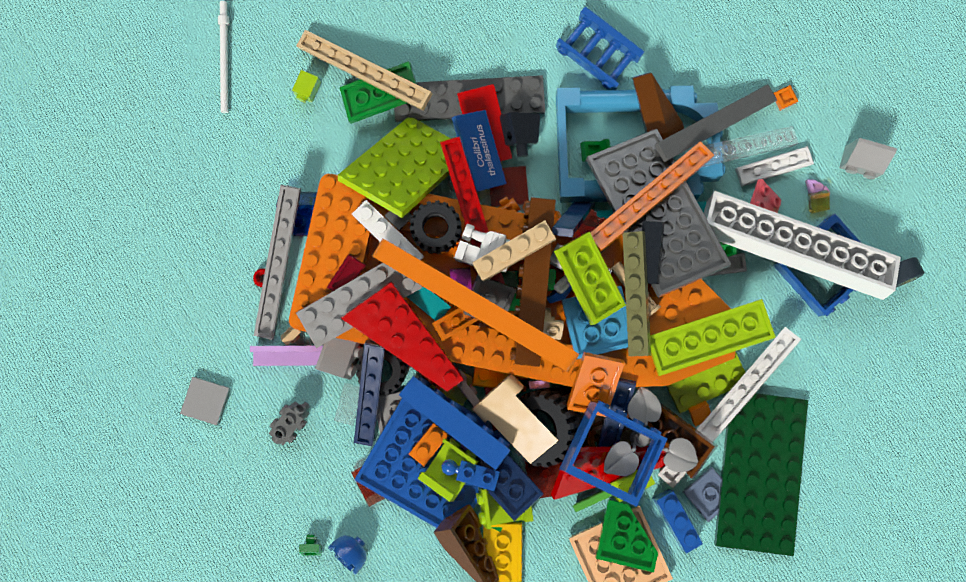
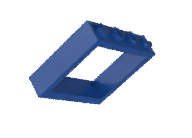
(843, 294)
(646, 466)

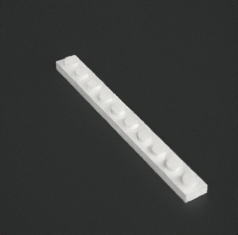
(741, 393)

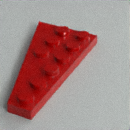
(397, 328)
(592, 462)

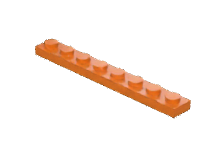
(651, 196)

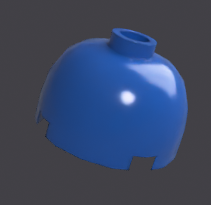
(349, 552)

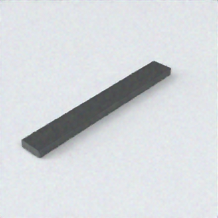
(715, 123)

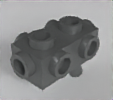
(292, 419)

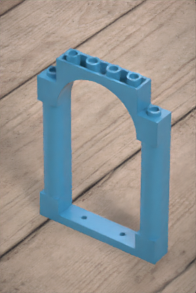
(595, 101)

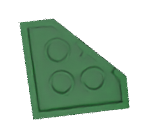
(624, 539)

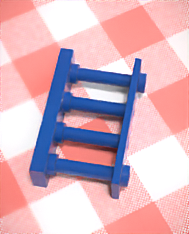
(602, 31)

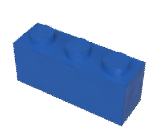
(677, 520)

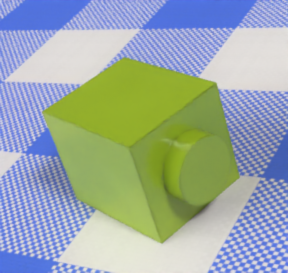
(306, 87)

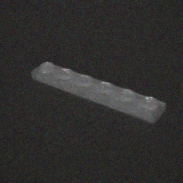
(752, 145)

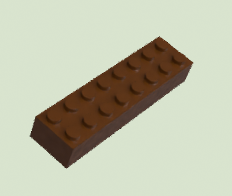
(534, 280)

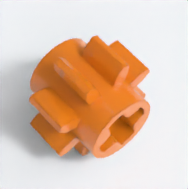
(509, 204)

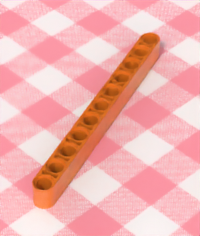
(476, 305)

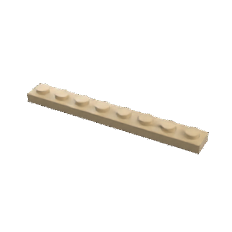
(364, 70)

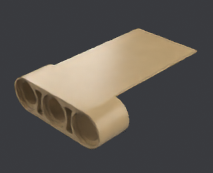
(515, 419)

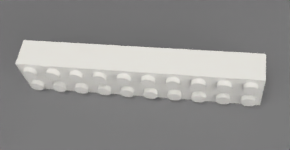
(802, 246)

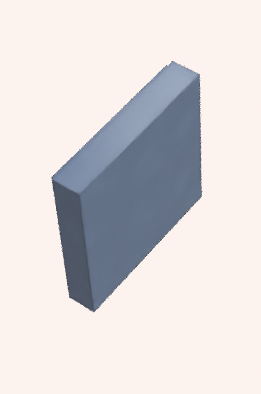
(705, 493)

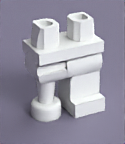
(489, 241)

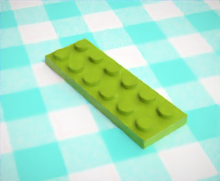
(710, 337)

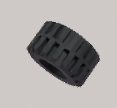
(429, 211)
(397, 377)

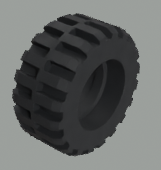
(566, 421)

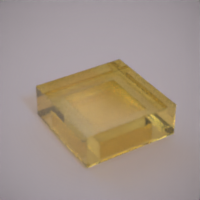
(819, 201)

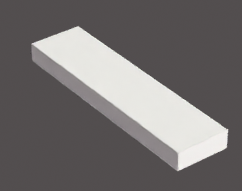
(774, 166)

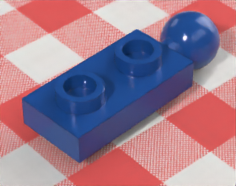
(472, 474)

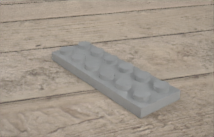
(323, 317)

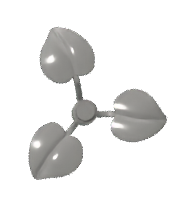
(621, 459)

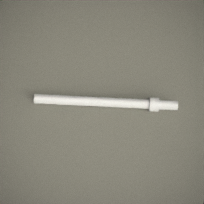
(223, 21)

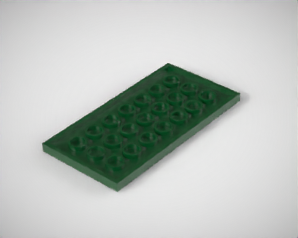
(762, 476)

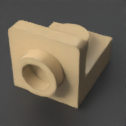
(551, 326)

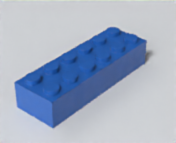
(455, 423)

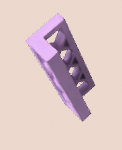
(285, 355)

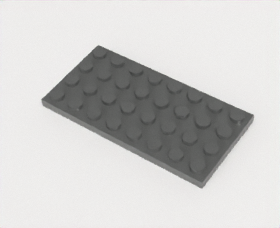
(689, 242)

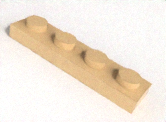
(514, 251)

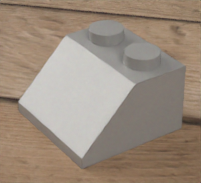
(867, 158)
(340, 358)

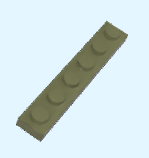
(636, 294)

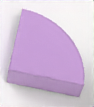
(815, 186)

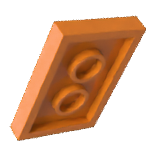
(594, 381)

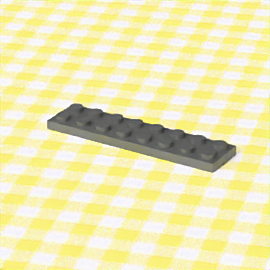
(514, 94)

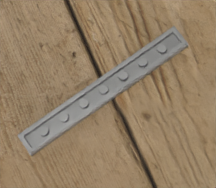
(277, 261)

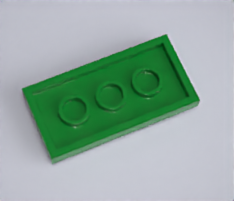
(365, 100)

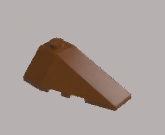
(655, 107)
(464, 543)

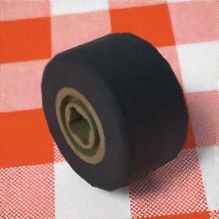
(909, 271)

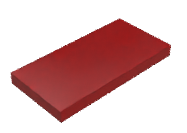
(486, 99)

